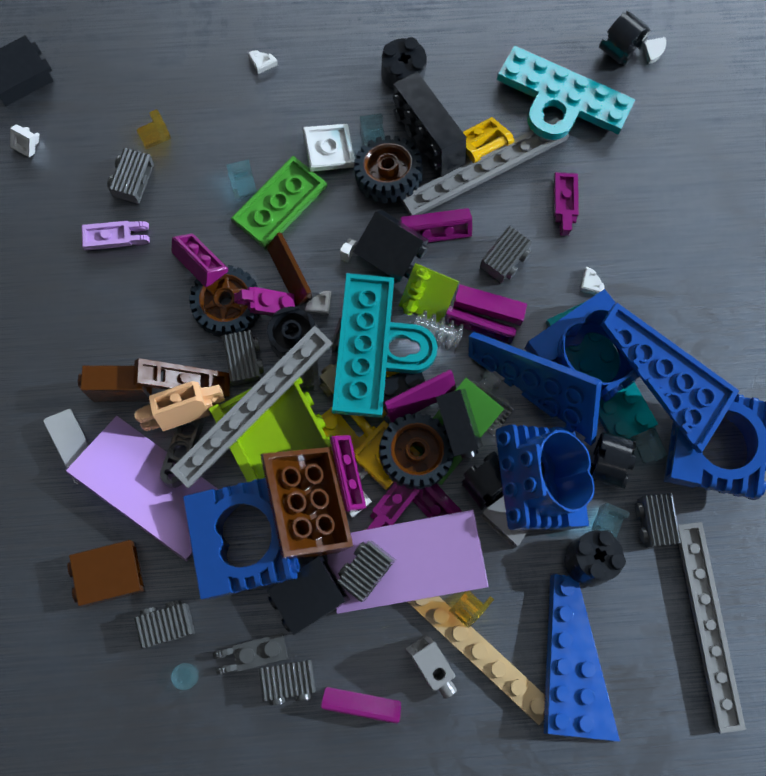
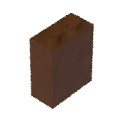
(112, 384)
(105, 573)

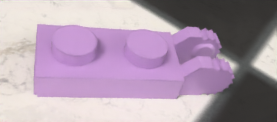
(113, 234)

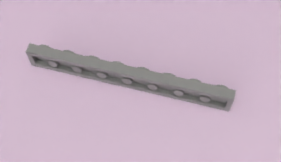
(476, 173)
(251, 407)
(710, 629)

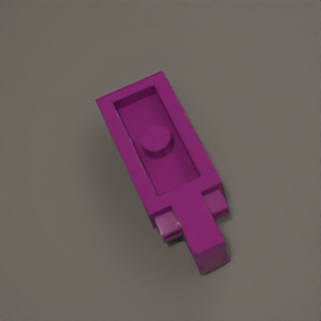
(566, 201)
(264, 300)
(392, 505)

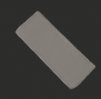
(66, 436)

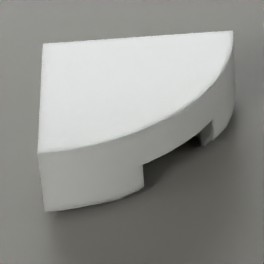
(654, 49)
(262, 61)
(347, 249)
(591, 282)
(319, 304)

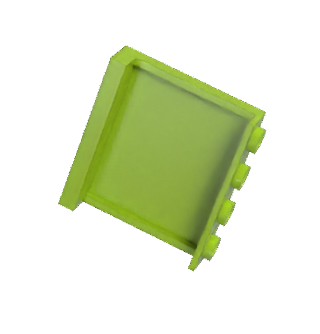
(283, 427)

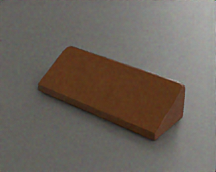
(289, 270)

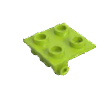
(428, 292)

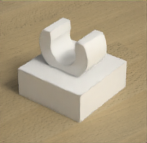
(23, 140)

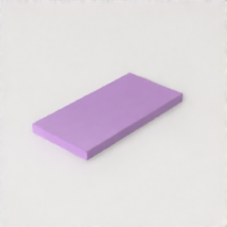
(125, 474)
(431, 560)

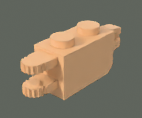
(178, 406)

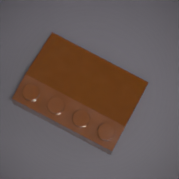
(306, 502)

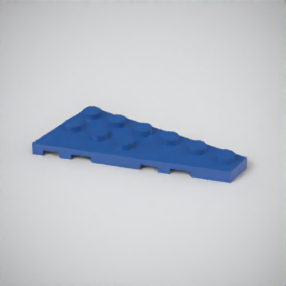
(681, 384)
(548, 385)
(575, 684)

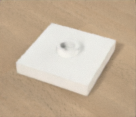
(328, 147)

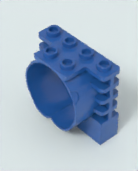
(571, 332)
(693, 469)
(549, 501)
(206, 517)

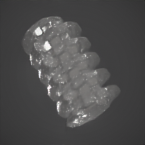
(441, 332)

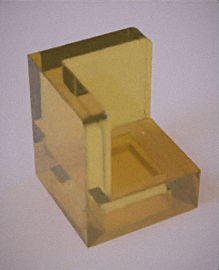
(154, 132)
(469, 608)

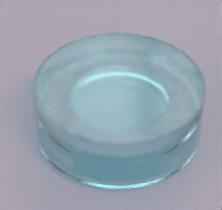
(184, 676)

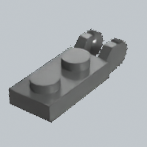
(254, 653)

